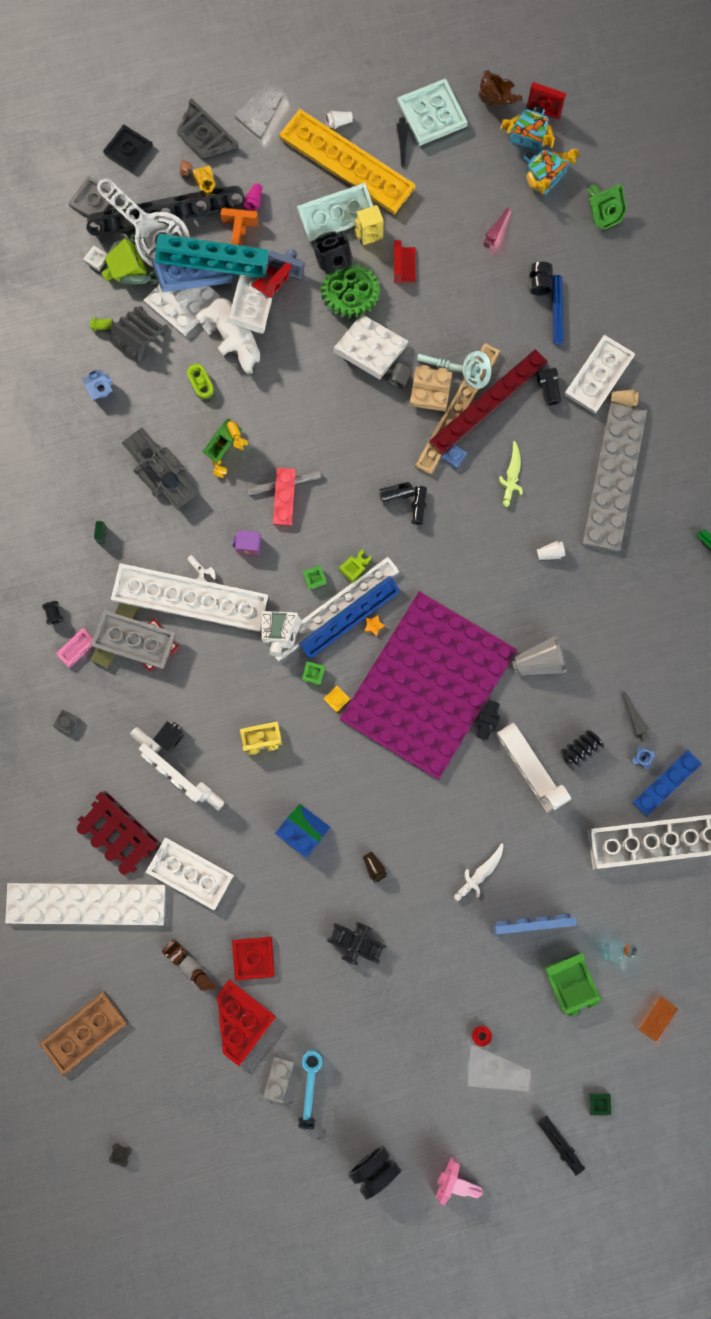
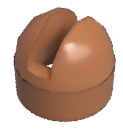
(184, 168)

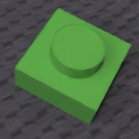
(314, 577)
(313, 673)

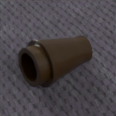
(374, 867)

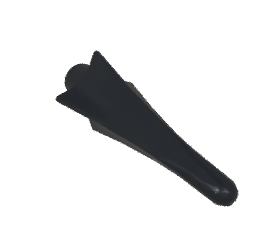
(402, 131)

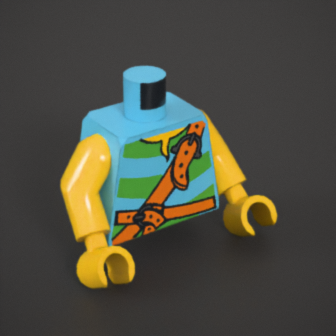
(530, 129)
(547, 168)

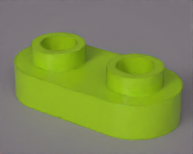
(201, 382)

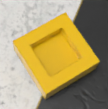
(336, 699)

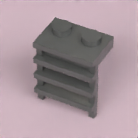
(130, 338)

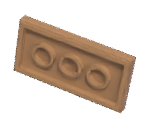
(83, 1033)

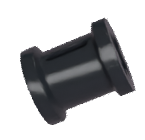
(52, 613)

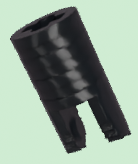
(396, 492)

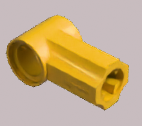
(204, 178)

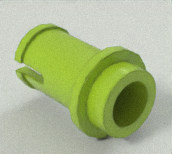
(101, 324)

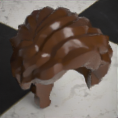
(496, 90)

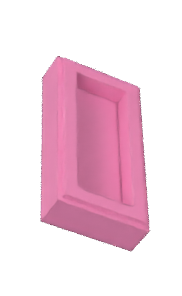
(75, 648)

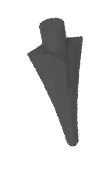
(639, 726)

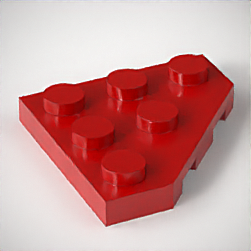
(241, 1021)

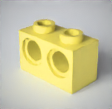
(369, 225)

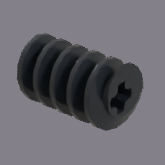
(580, 748)

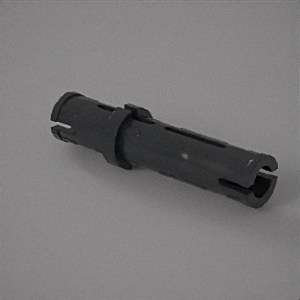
(575, 1165)

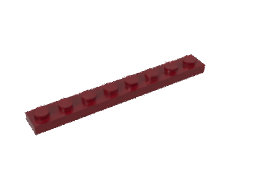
(488, 402)

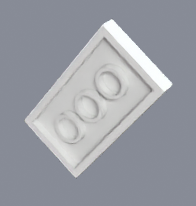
(249, 306)
(599, 374)
(190, 873)

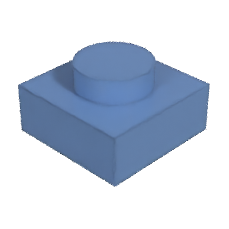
(454, 456)

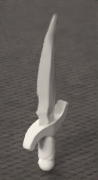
(480, 874)

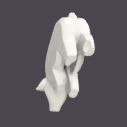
(235, 337)

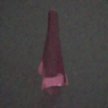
(493, 232)

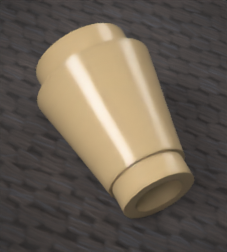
(626, 398)

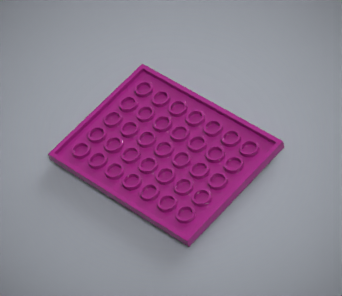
(428, 685)

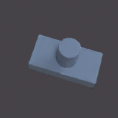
(278, 260)

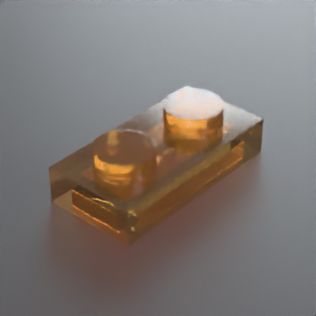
(658, 1019)

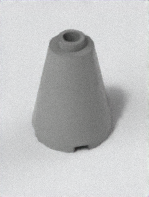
(541, 659)

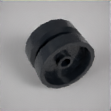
(374, 1172)

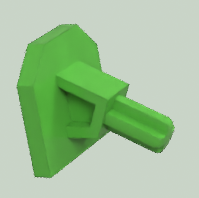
(607, 206)

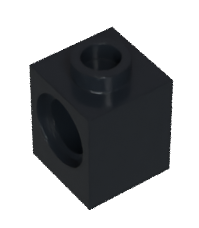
(169, 736)

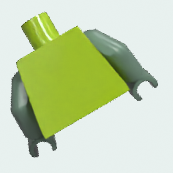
(126, 264)

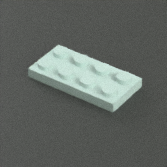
(334, 211)

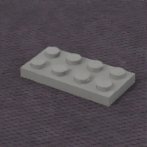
(133, 639)

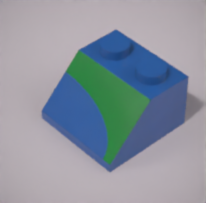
(302, 830)

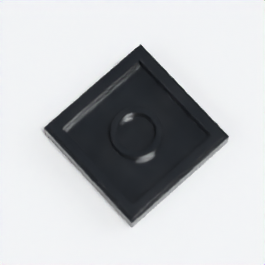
(128, 148)

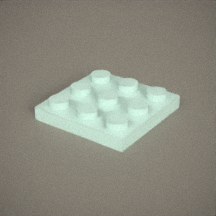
(432, 112)

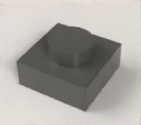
(66, 722)

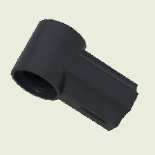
(548, 381)

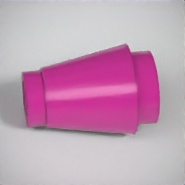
(253, 197)

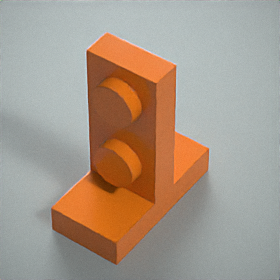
(240, 220)

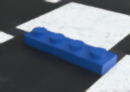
(666, 783)

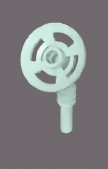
(471, 370)

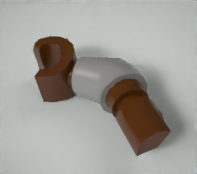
(189, 966)

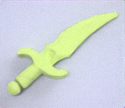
(512, 473)

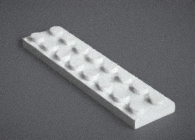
(189, 597)
(85, 904)

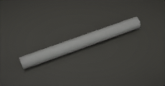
(271, 486)

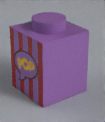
(247, 542)

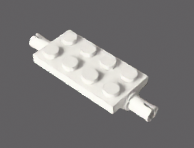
(150, 749)

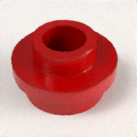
(477, 1031)

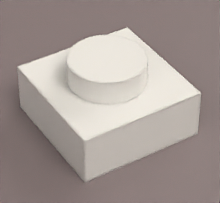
(95, 258)

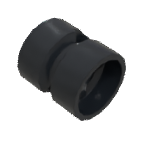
(540, 278)

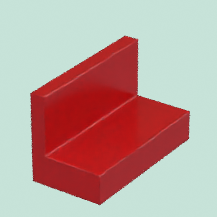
(404, 263)
(273, 280)

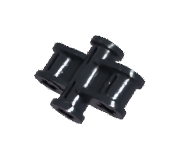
(363, 946)

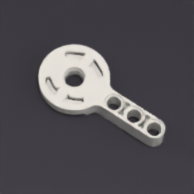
(147, 224)

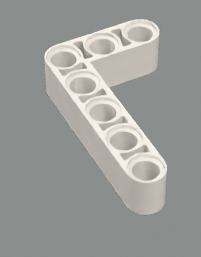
(532, 770)

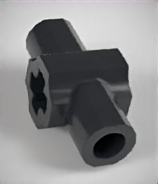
(488, 720)

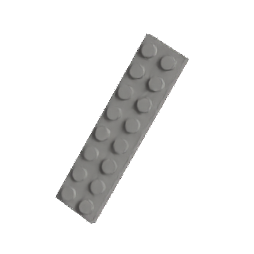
(614, 477)

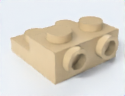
(431, 388)

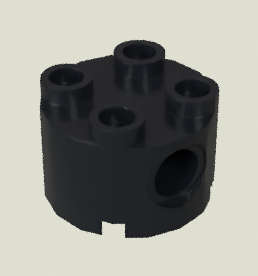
(332, 252)

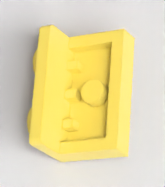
(260, 738)

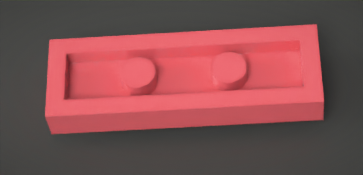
(284, 496)

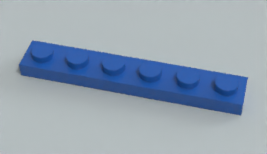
(349, 617)

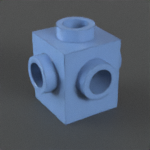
(97, 384)

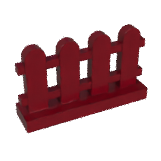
(127, 836)

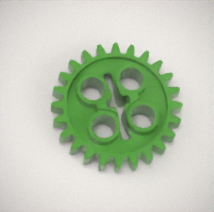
(350, 291)

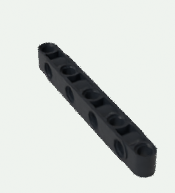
(181, 206)

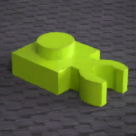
(353, 568)

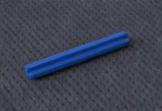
(557, 308)

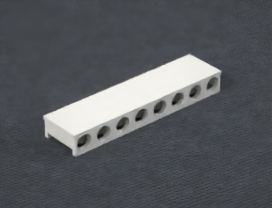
(650, 842)

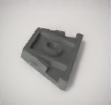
(204, 133)

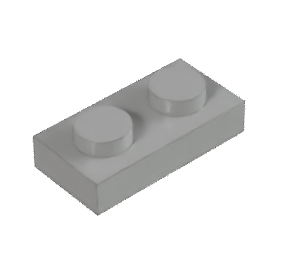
(278, 1079)

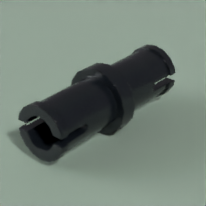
(419, 505)

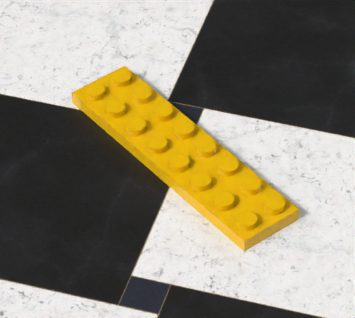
(346, 161)

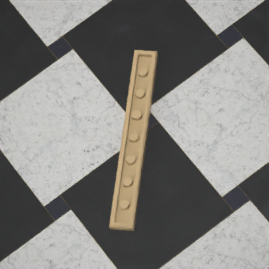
(462, 399)

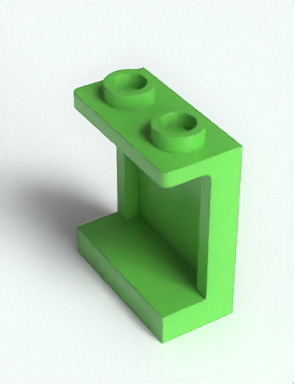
(572, 984)

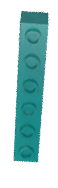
(211, 256)

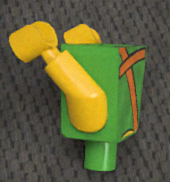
(226, 435)

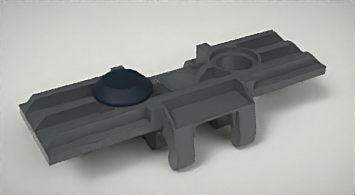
(164, 464)

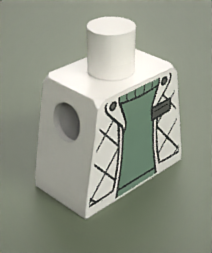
(279, 630)

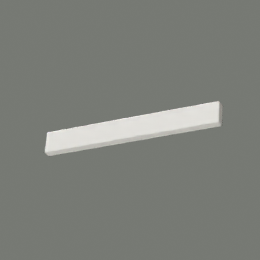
(341, 601)

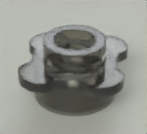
(115, 1159)

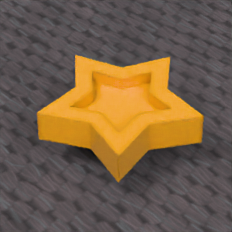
(373, 625)

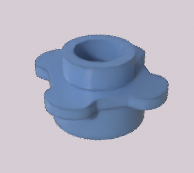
(649, 755)

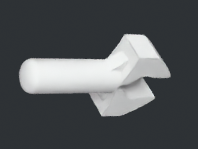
(200, 569)

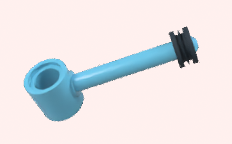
(306, 1121)

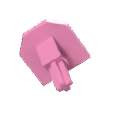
(452, 1183)

